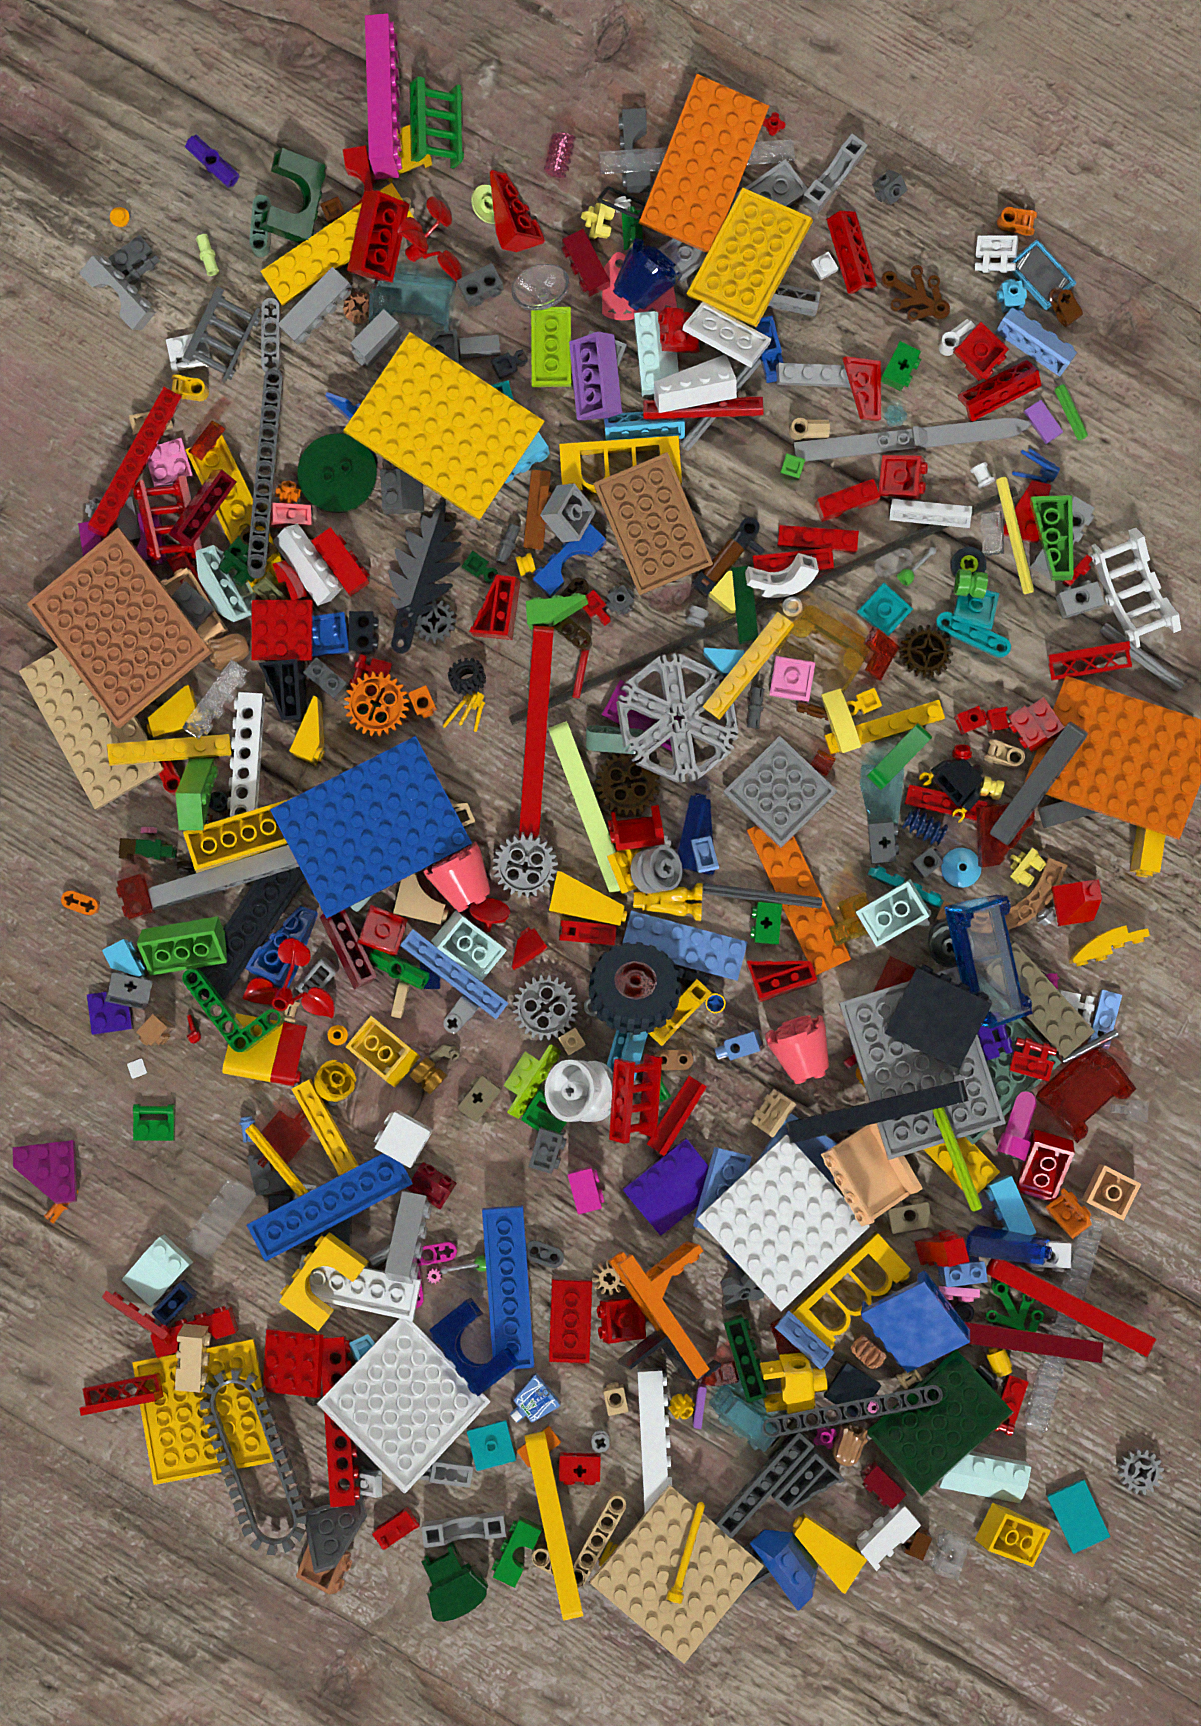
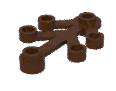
(918, 295)

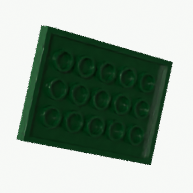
(937, 1437)

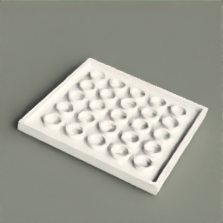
(782, 1222)
(403, 1403)

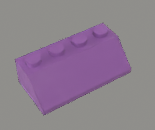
(595, 376)

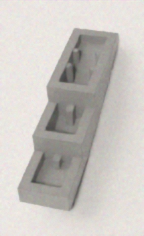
(449, 1473)

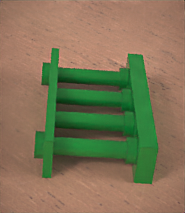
(418, 125)

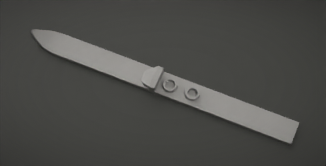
(910, 439)

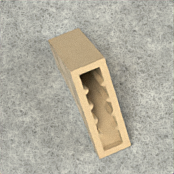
(416, 904)

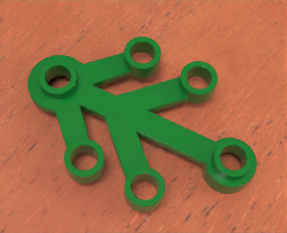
(1016, 1319)

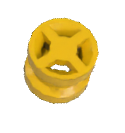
(525, 564)

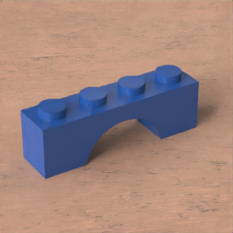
(550, 578)

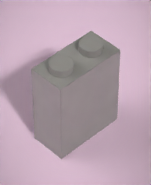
(375, 339)

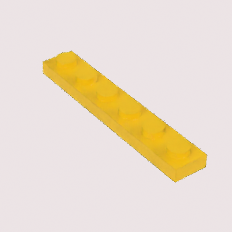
(748, 665)
(892, 724)
(168, 749)
(325, 1127)

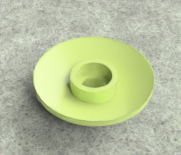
(483, 203)

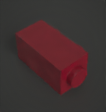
(883, 1485)

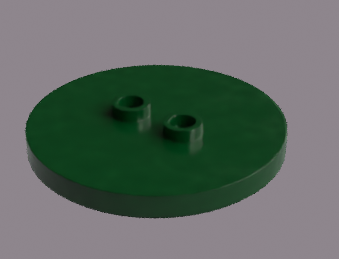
(337, 473)

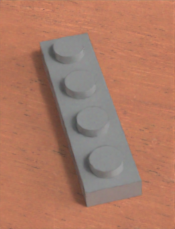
(812, 375)

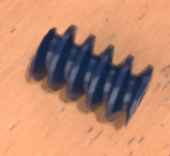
(925, 826)

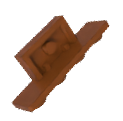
(537, 500)

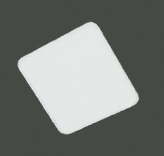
(136, 1068)

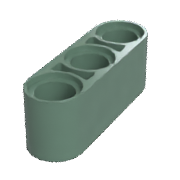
(258, 235)
(608, 739)

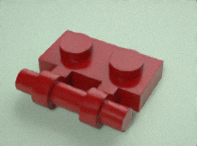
(376, 666)
(1030, 1065)

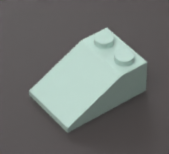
(893, 913)
(468, 945)
(157, 1270)

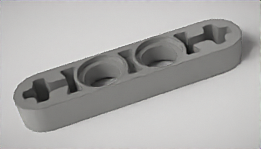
(274, 336)

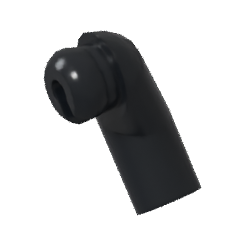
(987, 1375)

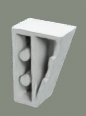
(887, 1534)

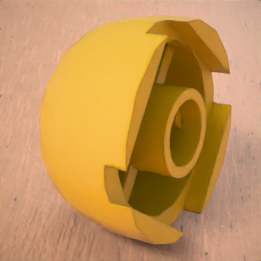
(334, 1081)

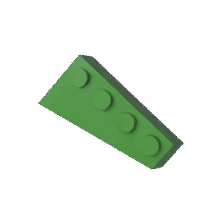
(195, 793)

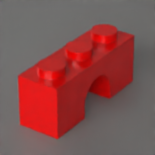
(846, 499)

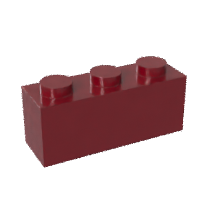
(585, 263)

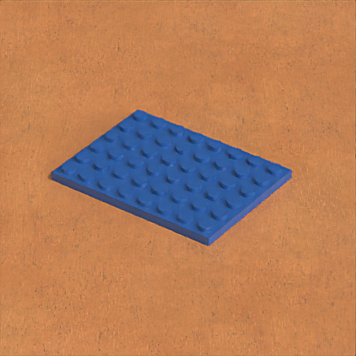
(371, 827)

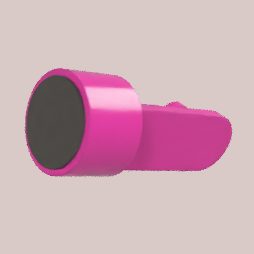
(1015, 1140)

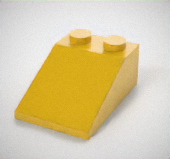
(310, 736)
(383, 1051)
(1012, 1535)

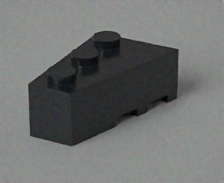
(287, 687)

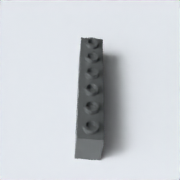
(763, 1483)

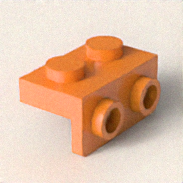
(1069, 1213)

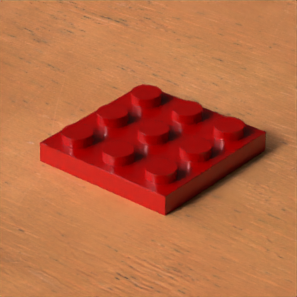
(282, 630)
(293, 1362)

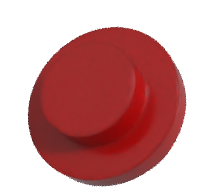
(962, 752)

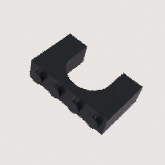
(342, 1230)

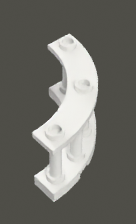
(1150, 584)

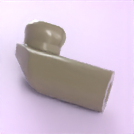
(445, 1051)

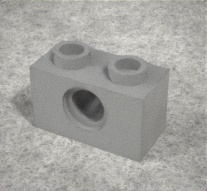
(1070, 607)

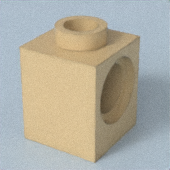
(572, 1041)
(619, 1407)

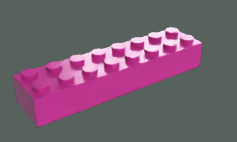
(382, 96)

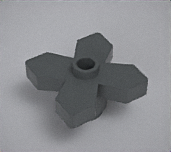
(738, 1288)

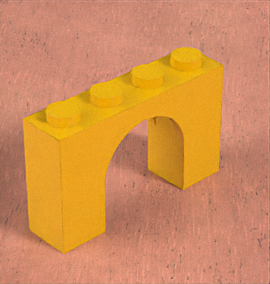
(299, 1296)

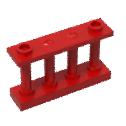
(181, 491)
(622, 1098)

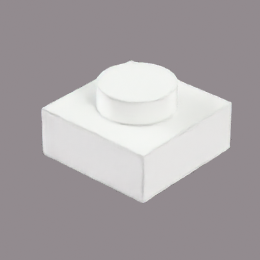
(824, 265)

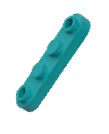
(974, 635)
(880, 874)

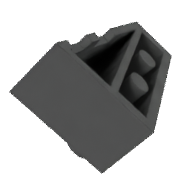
(805, 1481)

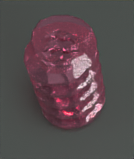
(558, 154)

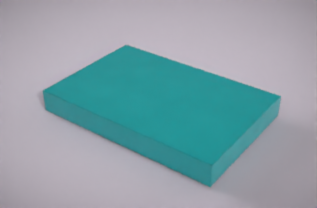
(1078, 1516)

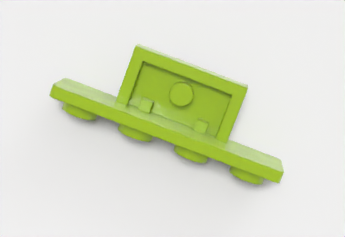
(528, 1077)

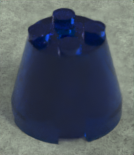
(645, 275)

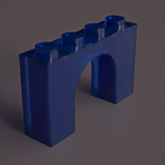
(448, 1335)

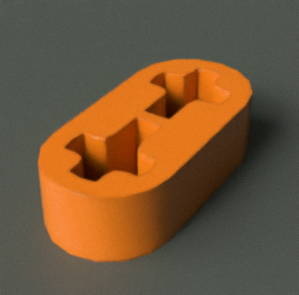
(78, 907)

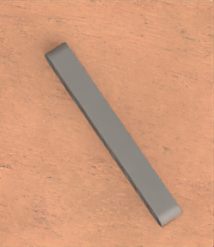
(222, 877)

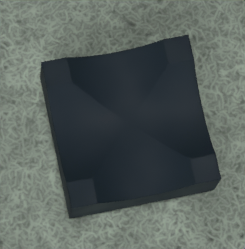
(851, 1385)

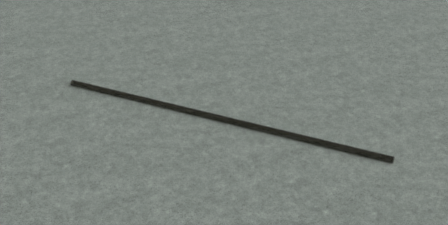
(760, 607)

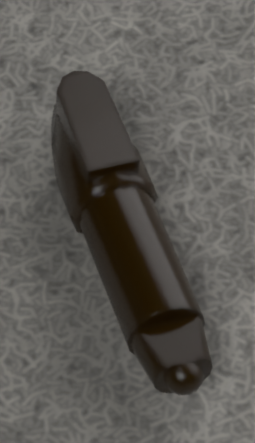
(185, 866)

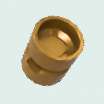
(428, 1075)

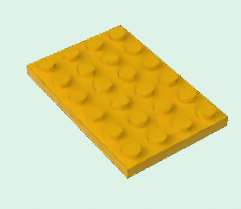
(749, 257)

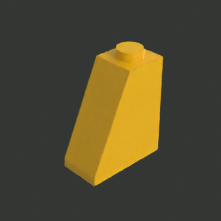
(172, 714)

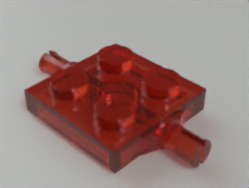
(285, 1136)

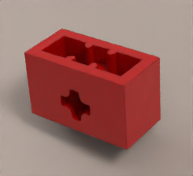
(569, 1463)

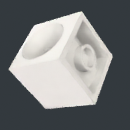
(402, 1138)

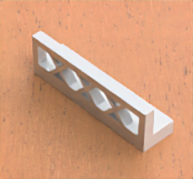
(930, 513)

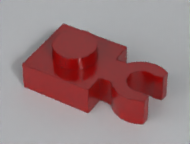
(1081, 568)

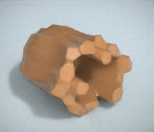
(228, 648)
(849, 1444)

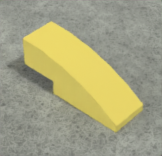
(841, 721)

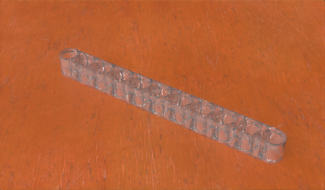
(1051, 1367)

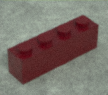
(202, 507)
(348, 949)

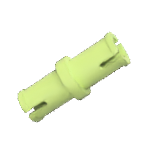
(207, 254)

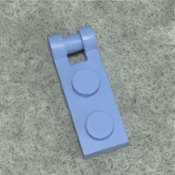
(1105, 1015)

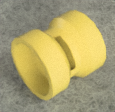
(992, 788)

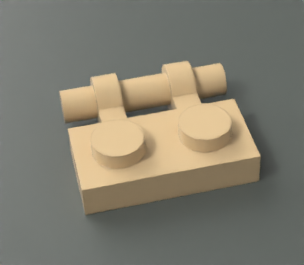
(773, 1113)

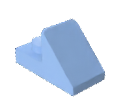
(704, 854)

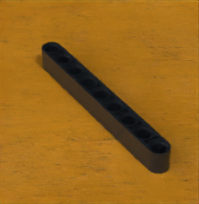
(877, 1111)

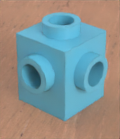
(1011, 295)

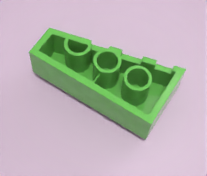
(1055, 529)

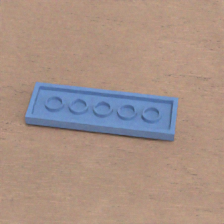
(688, 945)

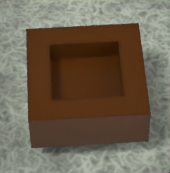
(332, 209)

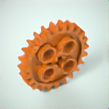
(393, 711)

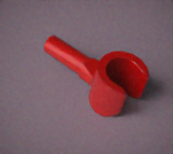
(194, 1036)

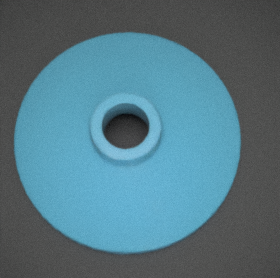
(951, 871)

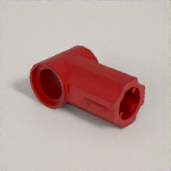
(169, 775)

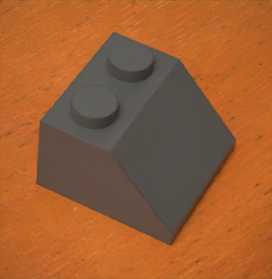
(400, 492)

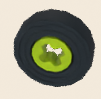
(966, 554)

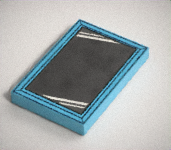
(1041, 273)

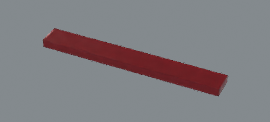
(1035, 1343)

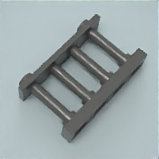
(202, 336)

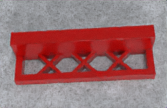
(848, 251)
(1002, 391)
(1083, 654)
(677, 1115)
(121, 1402)

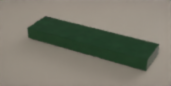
(744, 606)

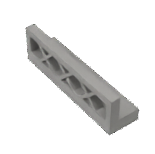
(795, 304)

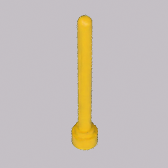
(675, 1594)

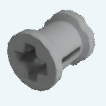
(598, 1435)

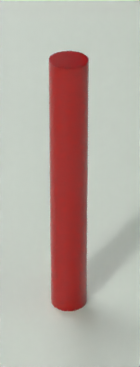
(580, 673)

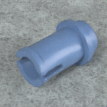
(245, 1122)

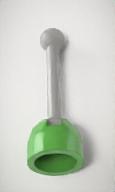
(907, 576)
(479, 1264)

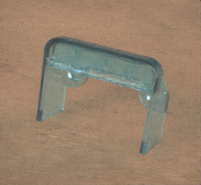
(414, 296)

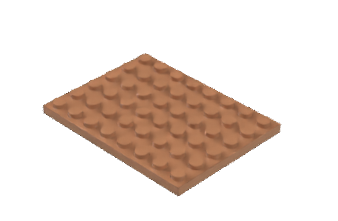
(119, 628)

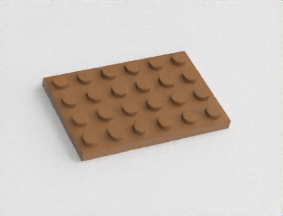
(653, 523)

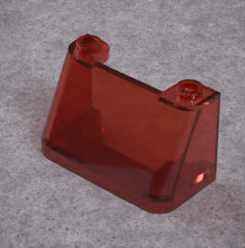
(1084, 1089)

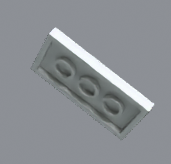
(726, 334)

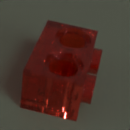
(139, 895)

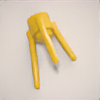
(472, 702)

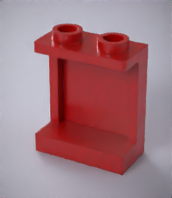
(637, 831)

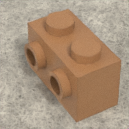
(155, 1030)

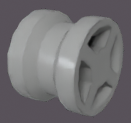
(696, 616)

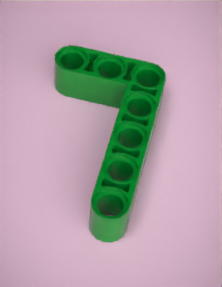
(227, 1015)

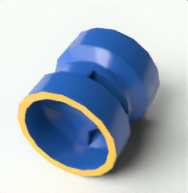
(715, 1003)

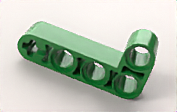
(899, 756)

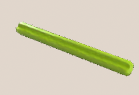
(957, 1159)

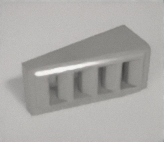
(328, 965)

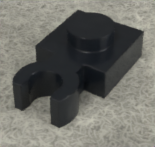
(506, 365)
(693, 976)

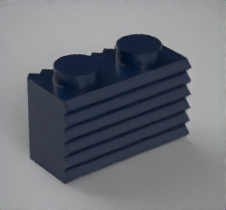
(174, 1302)

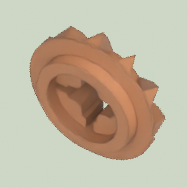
(355, 315)

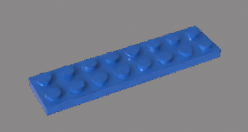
(328, 1205)
(508, 1282)

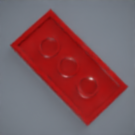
(570, 1321)

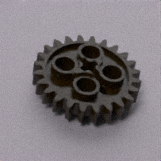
(632, 801)

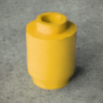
(999, 1361)

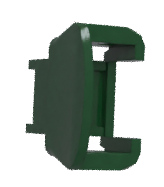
(455, 1585)

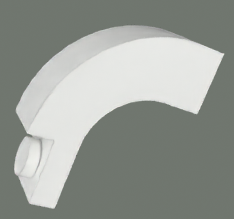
(784, 582)

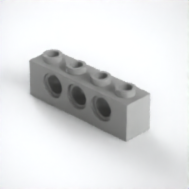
(1083, 514)

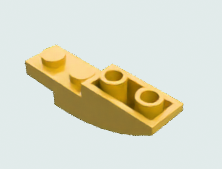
(1101, 945)

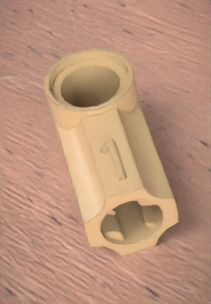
(811, 429)

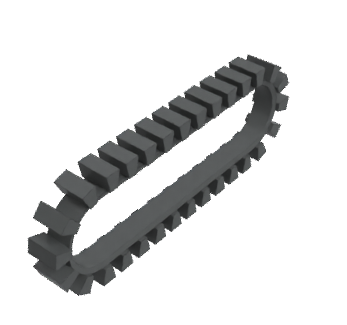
(247, 1529)

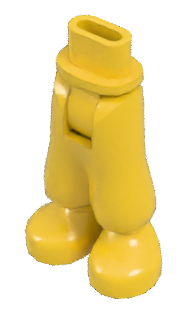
(672, 901)

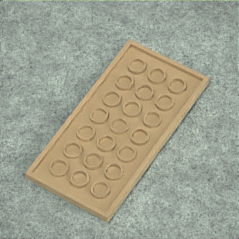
(85, 729)

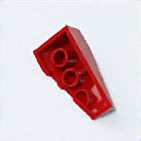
(512, 222)

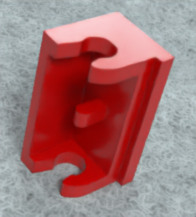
(395, 1528)

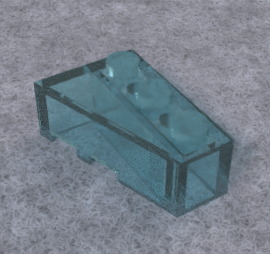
(744, 1419)

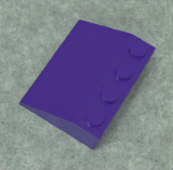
(669, 1186)

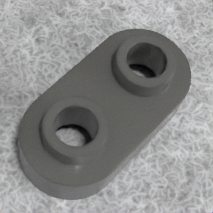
(544, 1253)

